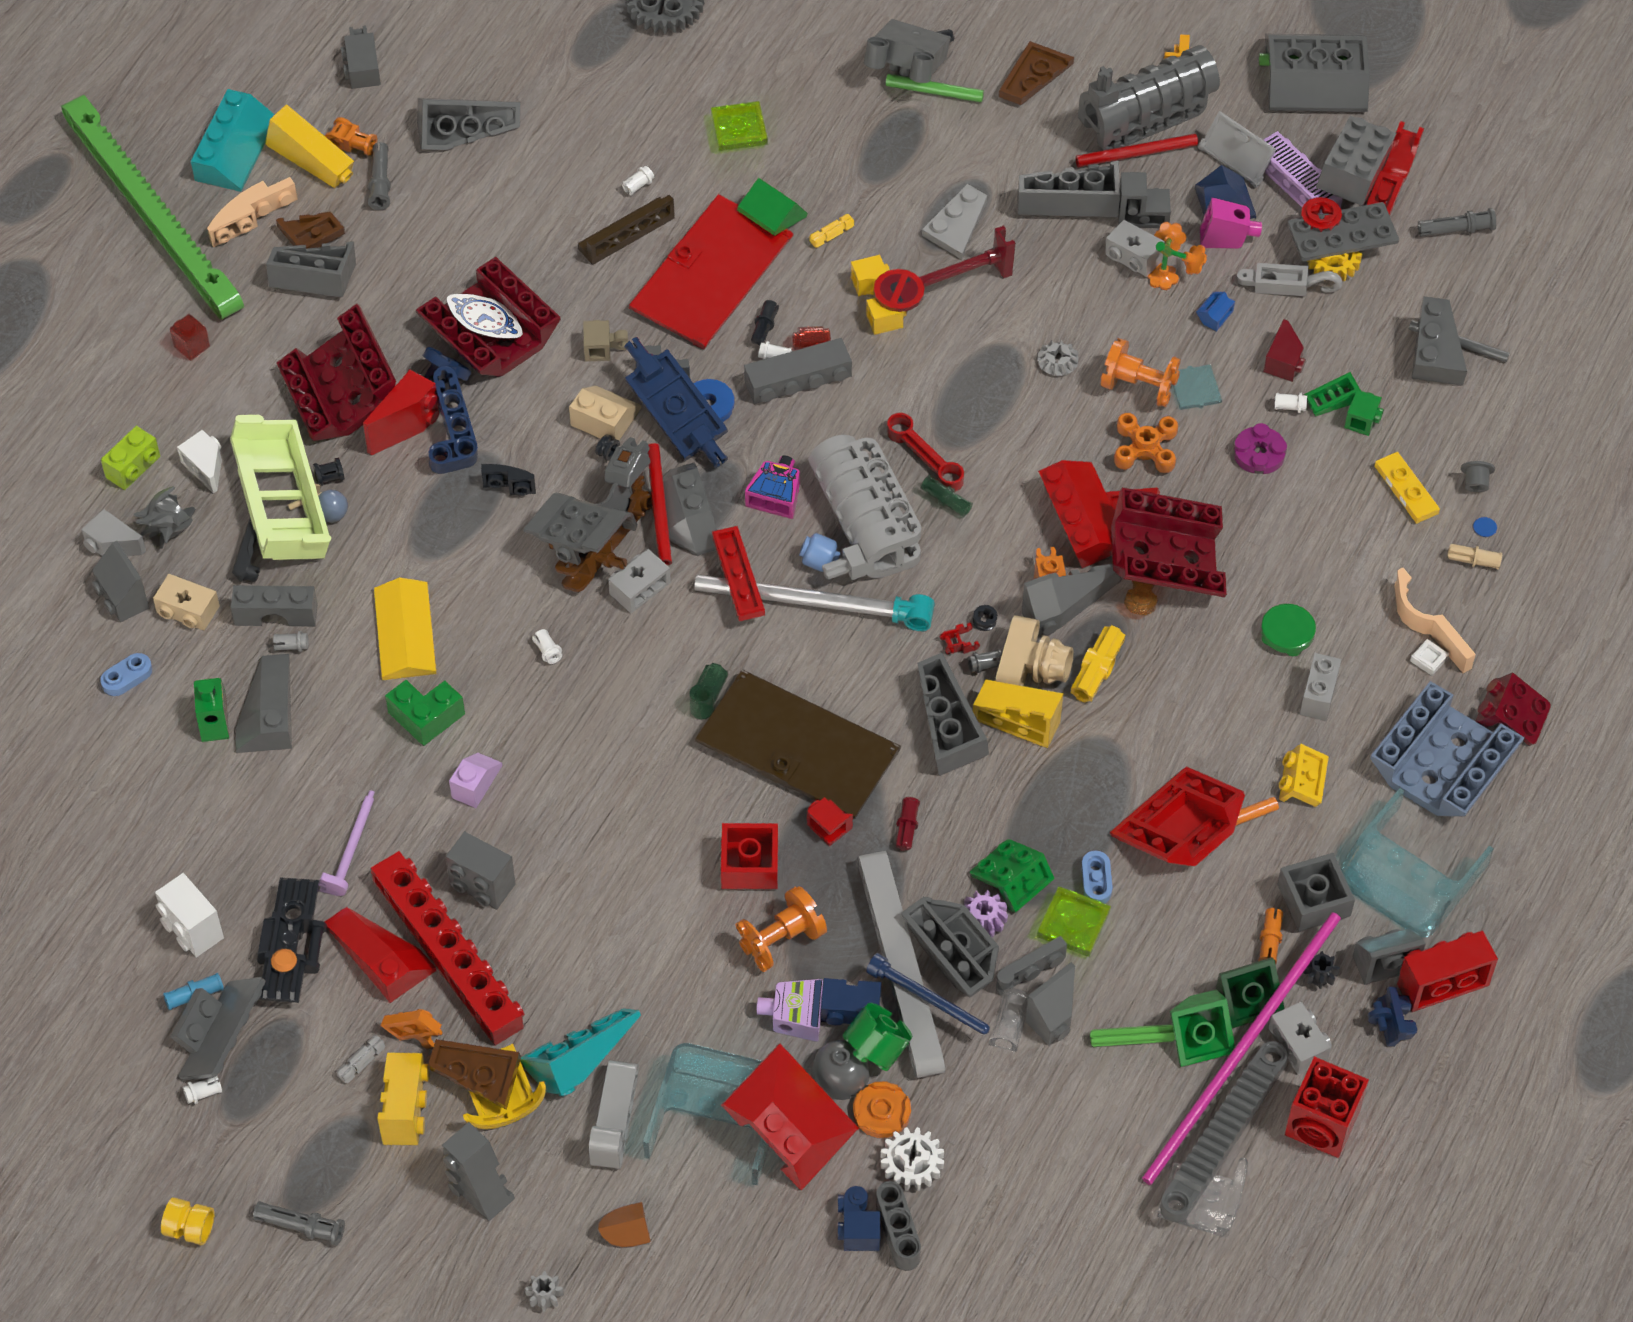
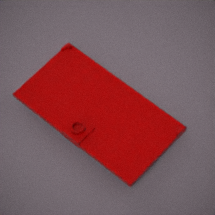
(709, 273)

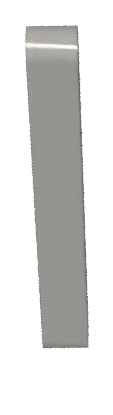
(897, 947)

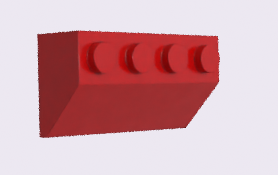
(1081, 508)

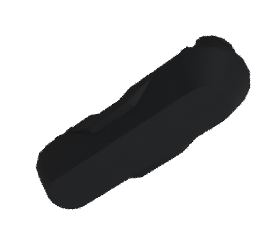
(242, 567)

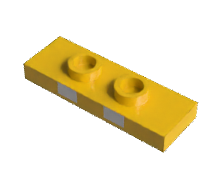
(1407, 487)

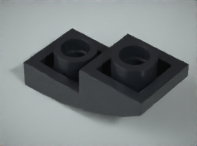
(518, 480)

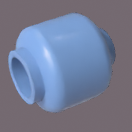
(818, 551)

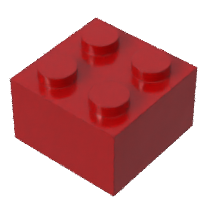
(749, 856)

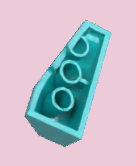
(572, 1061)

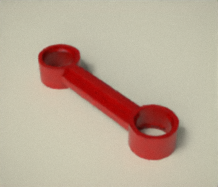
(924, 451)

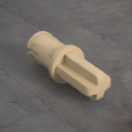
(1474, 556)

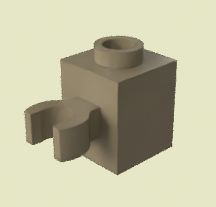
(599, 340)

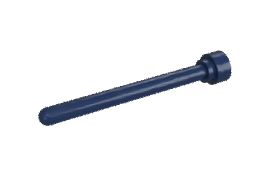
(882, 968)

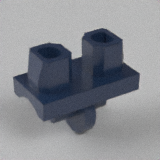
(1389, 1016)

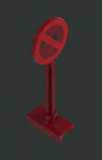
(904, 290)

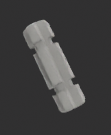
(360, 1059)

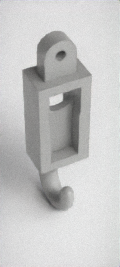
(1289, 279)

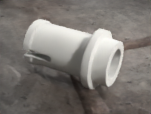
(638, 180)
(768, 351)
(1291, 402)
(550, 651)
(201, 1089)

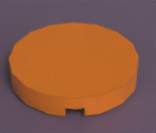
(881, 1109)

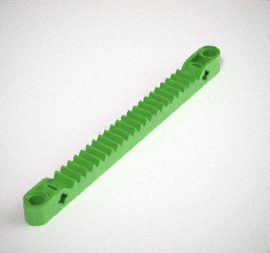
(208, 281)

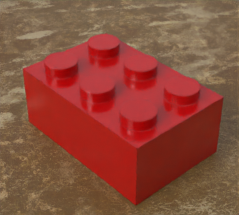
(1447, 970)

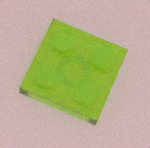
(739, 126)
(1075, 920)

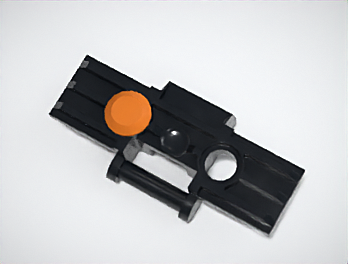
(280, 937)

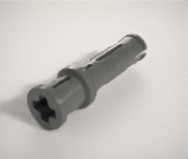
(379, 183)
(1468, 222)
(312, 1225)

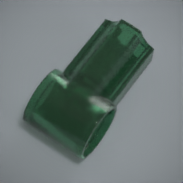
(707, 691)

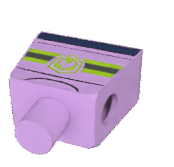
(795, 1008)

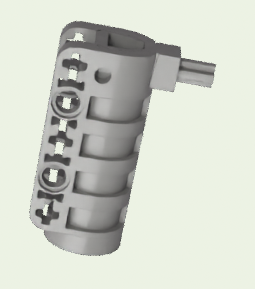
(866, 508)

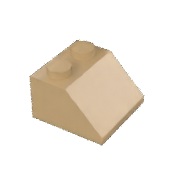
(602, 412)

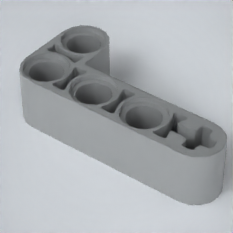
(614, 1115)

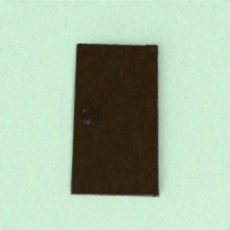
(797, 743)

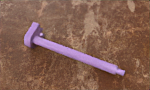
(336, 884)

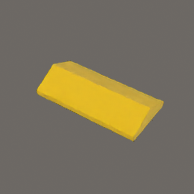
(404, 629)

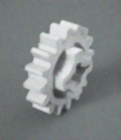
(925, 1164)

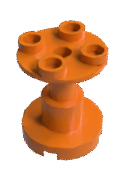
(1131, 369)
(790, 922)

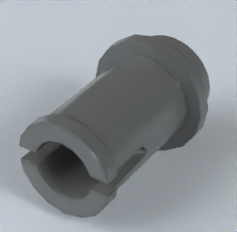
(983, 661)

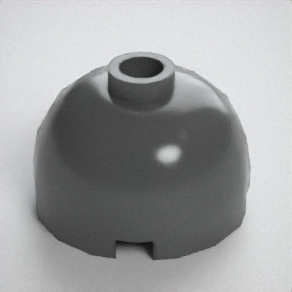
(839, 1070)

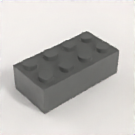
(1356, 160)

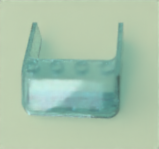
(1401, 882)
(698, 1084)

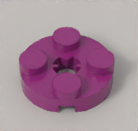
(1263, 437)

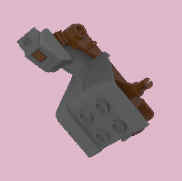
(590, 532)

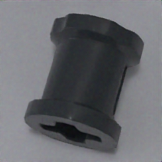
(328, 471)

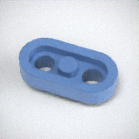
(127, 674)
(1099, 879)

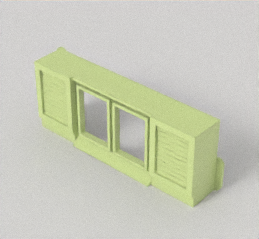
(278, 447)

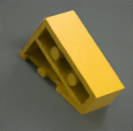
(1019, 710)
(403, 1099)

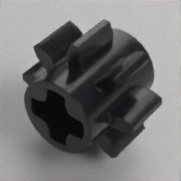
(1328, 971)

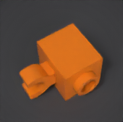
(1048, 564)

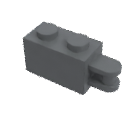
(361, 58)

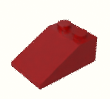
(402, 413)

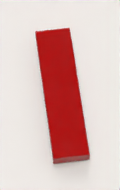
(738, 573)

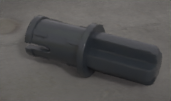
(764, 322)

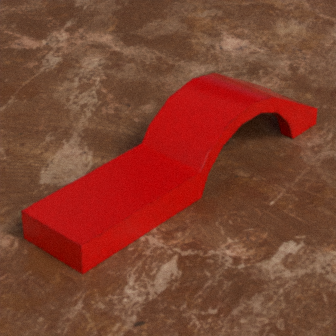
(1396, 168)

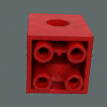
(1326, 1107)

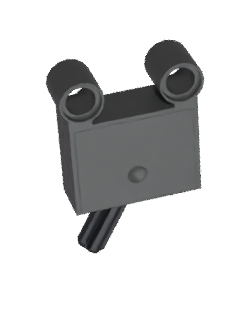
(910, 47)

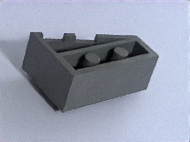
(1437, 346)
(473, 1172)

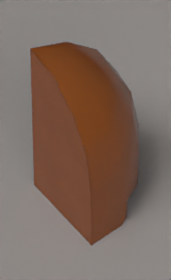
(625, 1226)

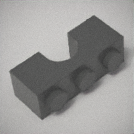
(293, 603)

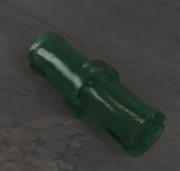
(946, 496)

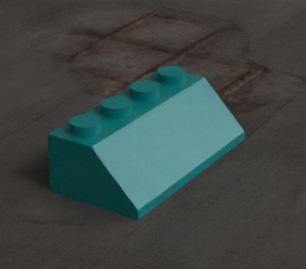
(232, 141)

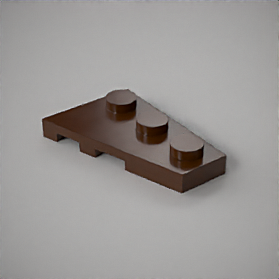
(1033, 71)
(477, 1068)

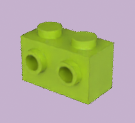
(130, 457)

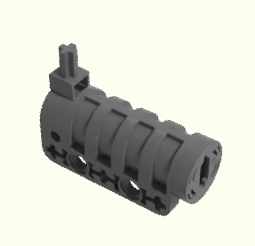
(1149, 98)

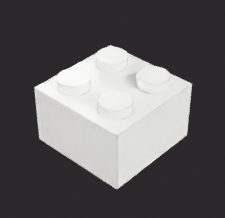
(188, 915)

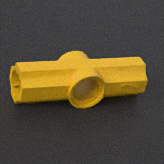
(1098, 663)

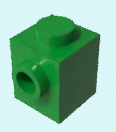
(1364, 412)

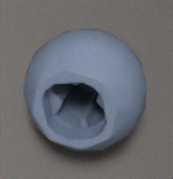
(333, 505)

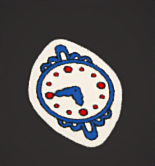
(484, 316)

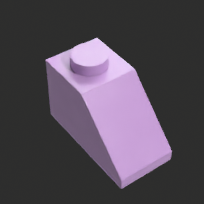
(473, 778)

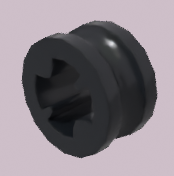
(606, 447)
(979, 613)

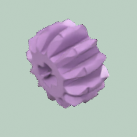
(991, 906)

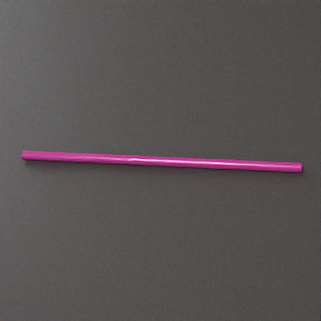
(1240, 1049)

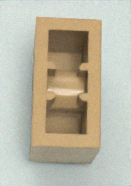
(186, 602)

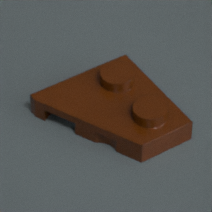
(311, 229)

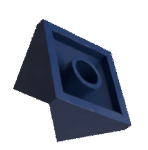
(1226, 186)

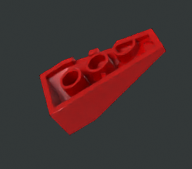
(382, 956)

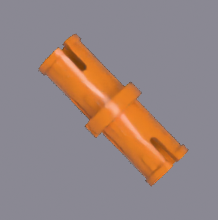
(1271, 935)

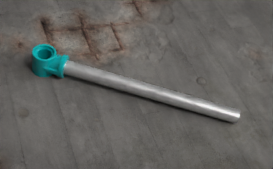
(915, 612)

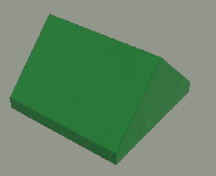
(770, 208)

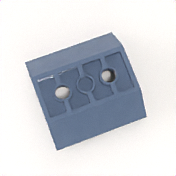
(1423, 747)

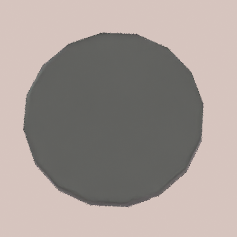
(1477, 475)

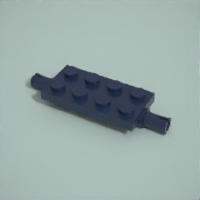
(675, 404)

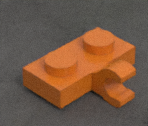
(412, 1025)

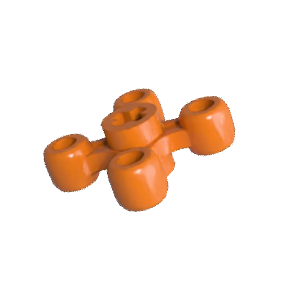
(1146, 442)

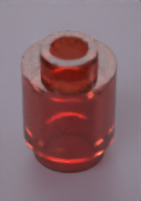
(810, 336)

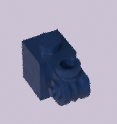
(859, 1227)

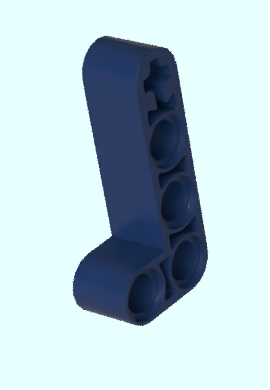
(452, 417)

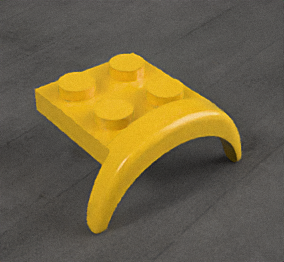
(521, 1103)

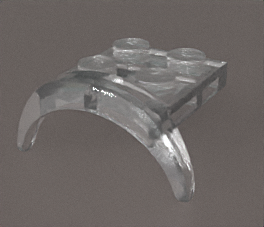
(1217, 1205)

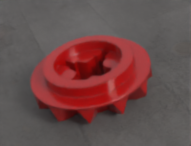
(1312, 208)

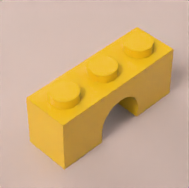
(863, 275)

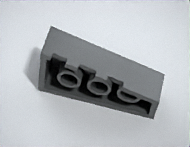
(952, 723)

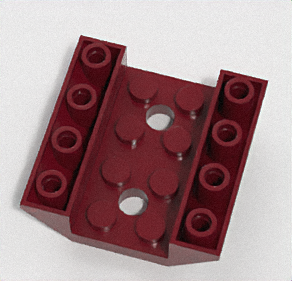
(483, 351)
(327, 392)
(1167, 532)

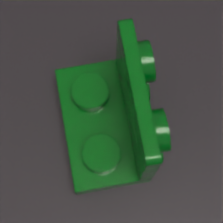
(1015, 871)

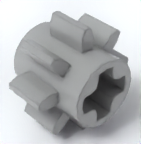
(545, 1284)

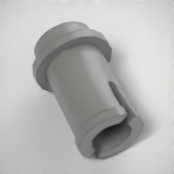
(291, 641)

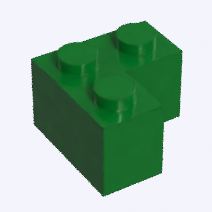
(428, 714)

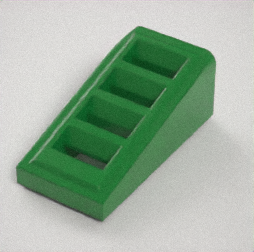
(1338, 384)

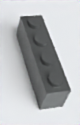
(797, 370)

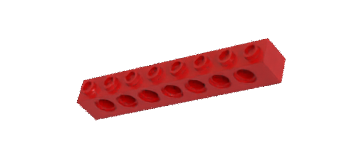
(495, 1023)

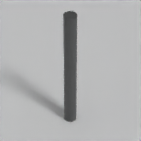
(1474, 346)

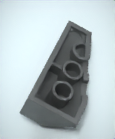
(458, 121)
(1060, 599)
(267, 709)

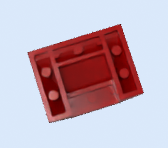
(1183, 818)
(791, 1115)

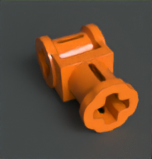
(350, 137)

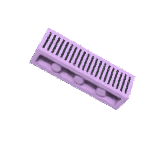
(1295, 172)

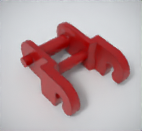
(960, 646)

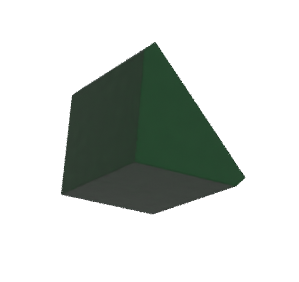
(1249, 990)

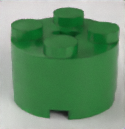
(877, 1036)

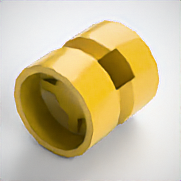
(187, 1221)

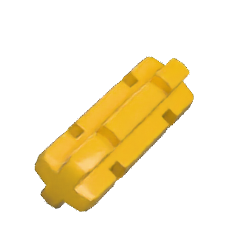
(831, 230)

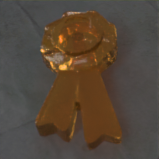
(1141, 599)

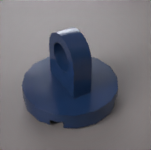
(439, 360)

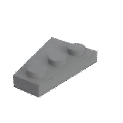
(956, 221)

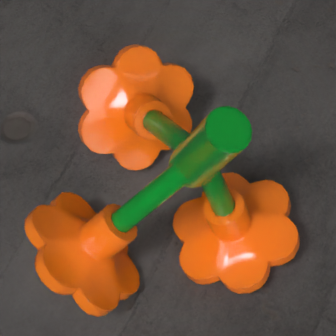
(1164, 275)

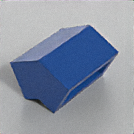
(1216, 310)

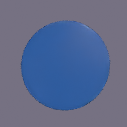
(1485, 527)

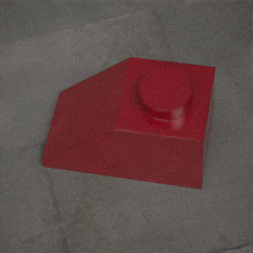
(1285, 354)

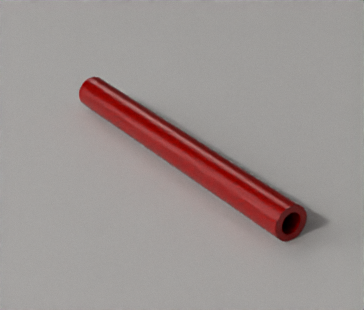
(1136, 150)
(659, 504)

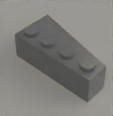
(1071, 192)

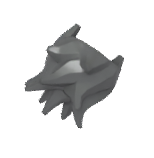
(165, 516)

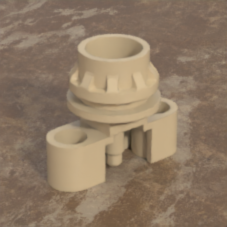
(1023, 654)

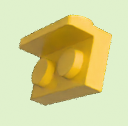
(1303, 775)

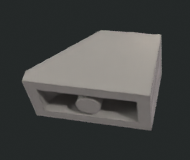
(106, 529)

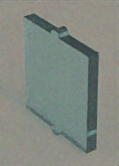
(1197, 388)

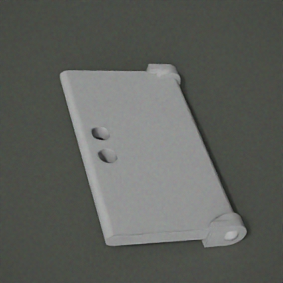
(1229, 145)

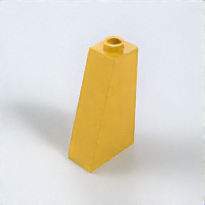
(307, 147)

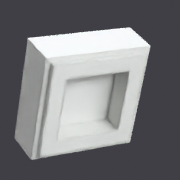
(1429, 657)

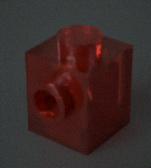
(189, 337)

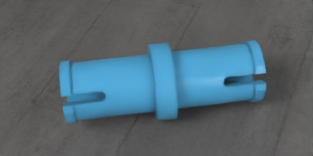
(183, 994)

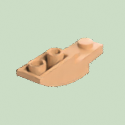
(241, 212)

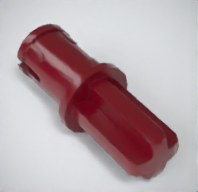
(907, 823)

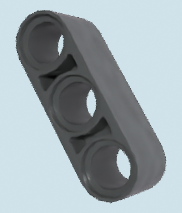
(898, 1213)

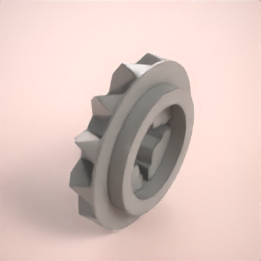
(1067, 362)

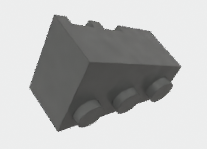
(312, 269)

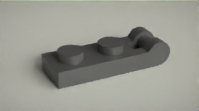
(1031, 965)

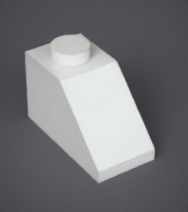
(202, 458)

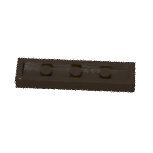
(627, 229)

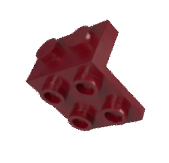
(1515, 706)

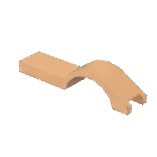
(1435, 625)

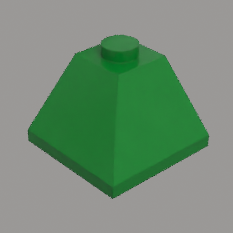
(1202, 1028)

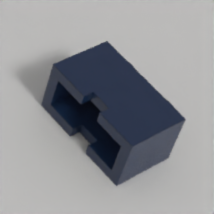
(844, 1002)

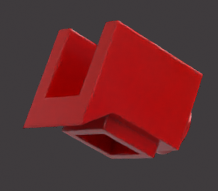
(828, 820)

